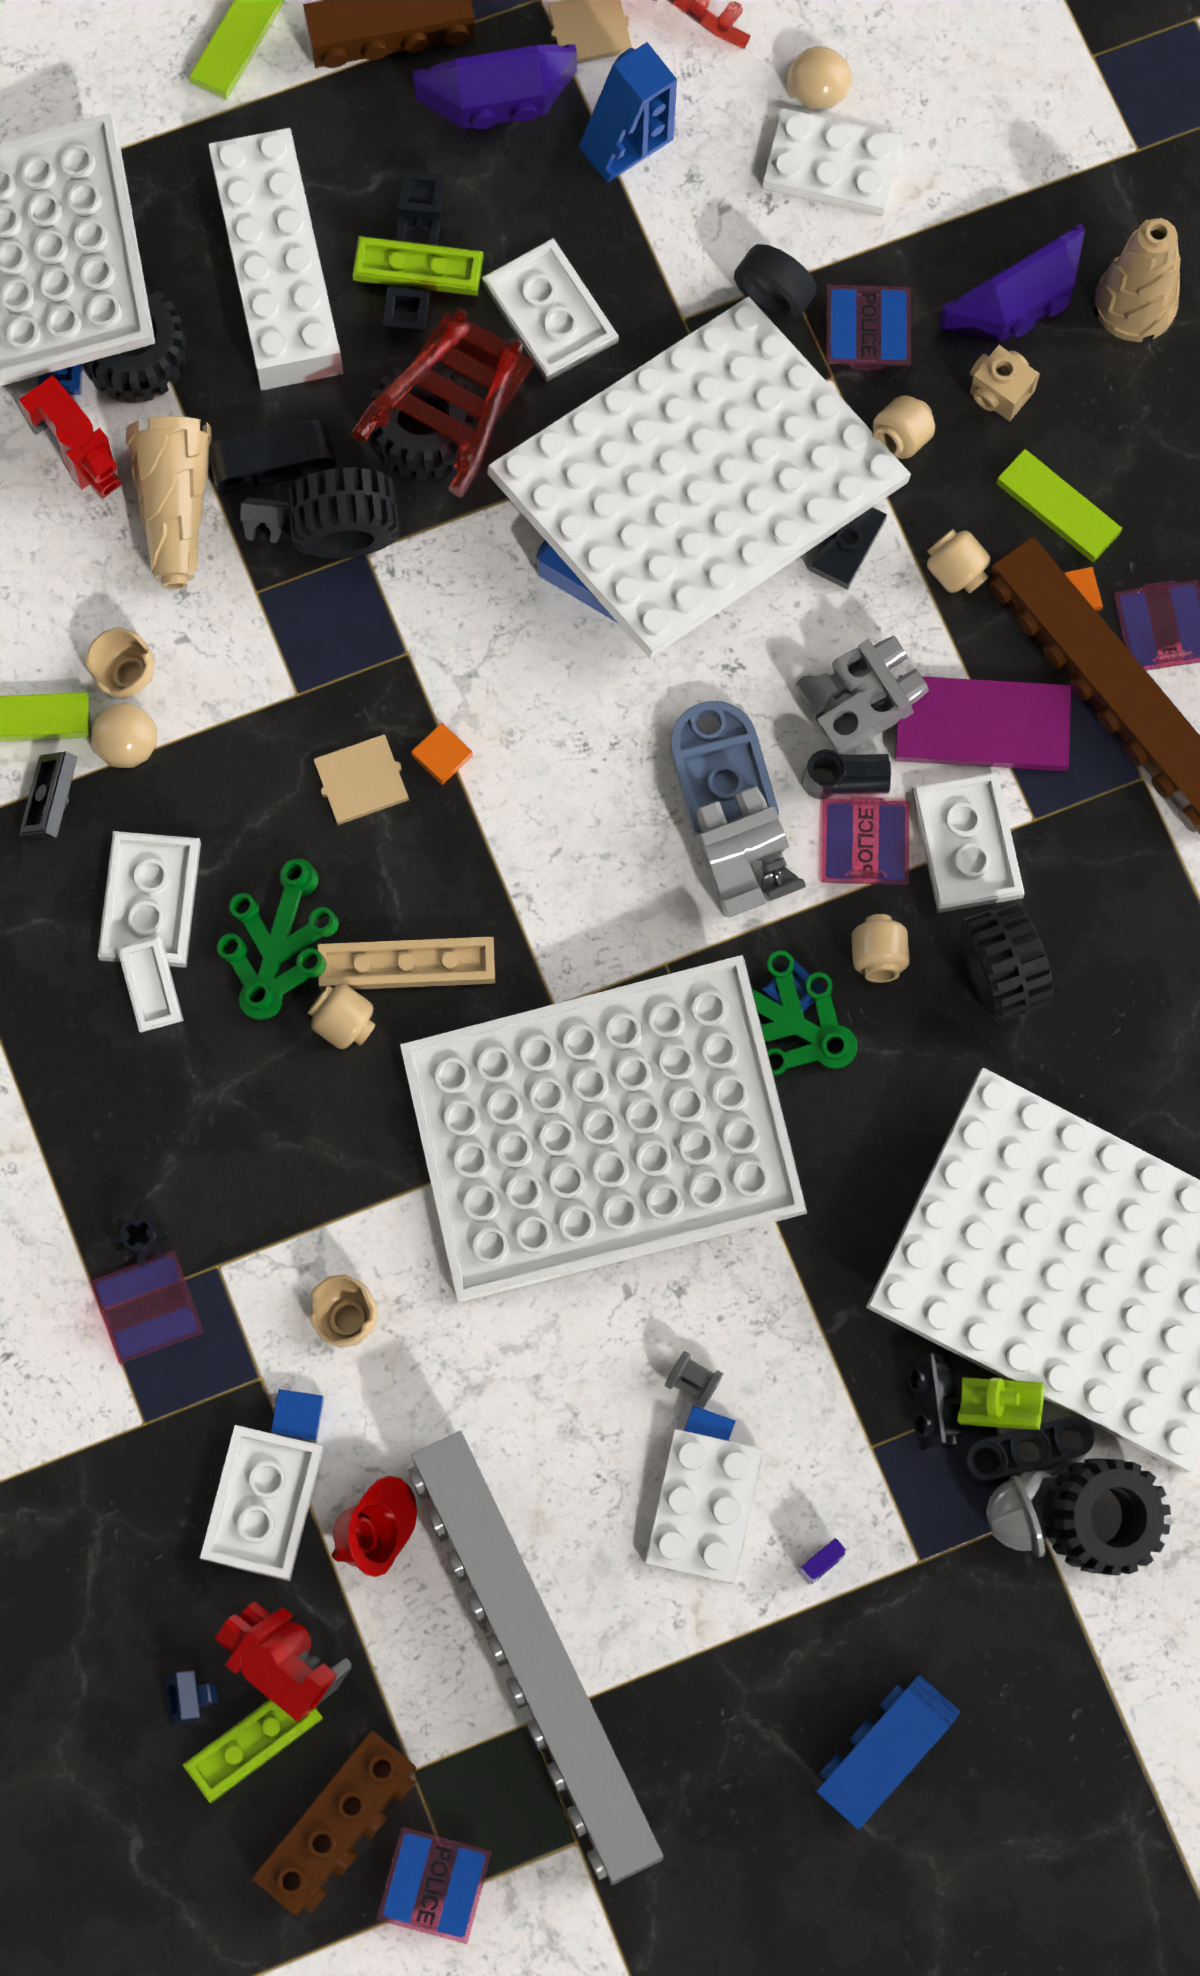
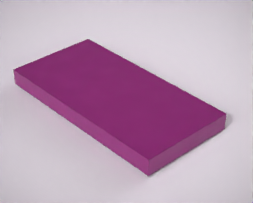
(988, 725)

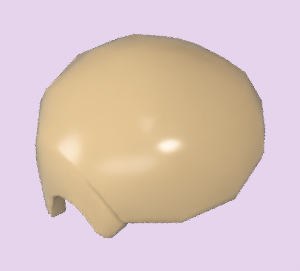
(819, 77)
(120, 662)
(123, 735)
(343, 1311)

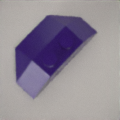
(497, 85)
(1019, 294)

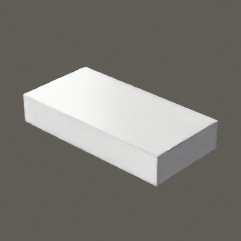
(150, 984)

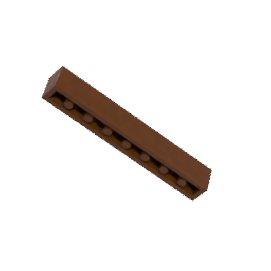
(1103, 673)

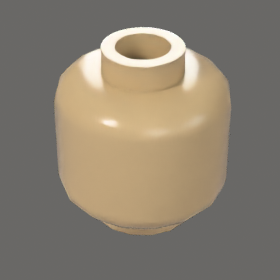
(904, 426)
(958, 561)
(880, 948)
(342, 1016)

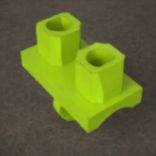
(1001, 1403)

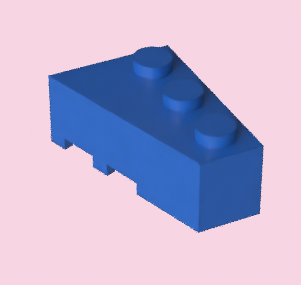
(631, 113)
(886, 1750)

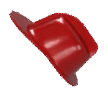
(376, 1527)

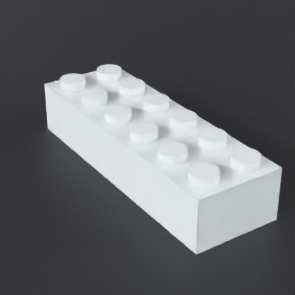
(276, 259)

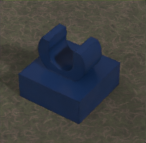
(186, 1698)

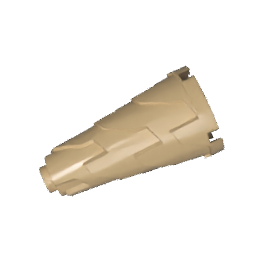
(1142, 284)
(170, 483)

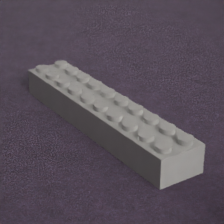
(536, 1657)

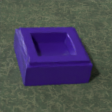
(822, 1561)

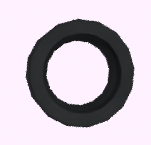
(775, 282)

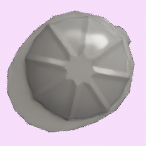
(1017, 1510)

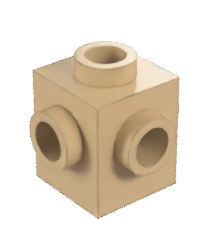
(1003, 382)

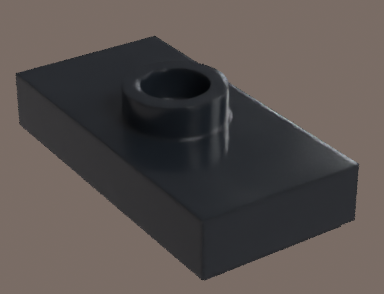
(848, 547)
(48, 796)

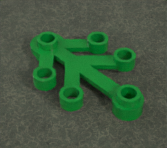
(277, 945)
(790, 1021)

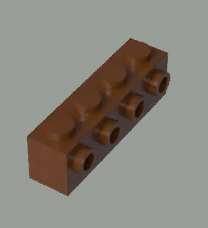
(373, 28)
(334, 1825)

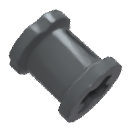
(693, 1379)

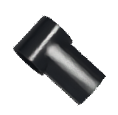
(851, 774)

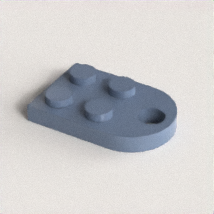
(718, 763)

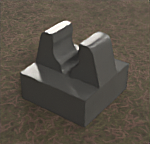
(258, 511)

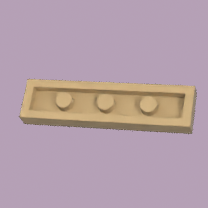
(409, 963)

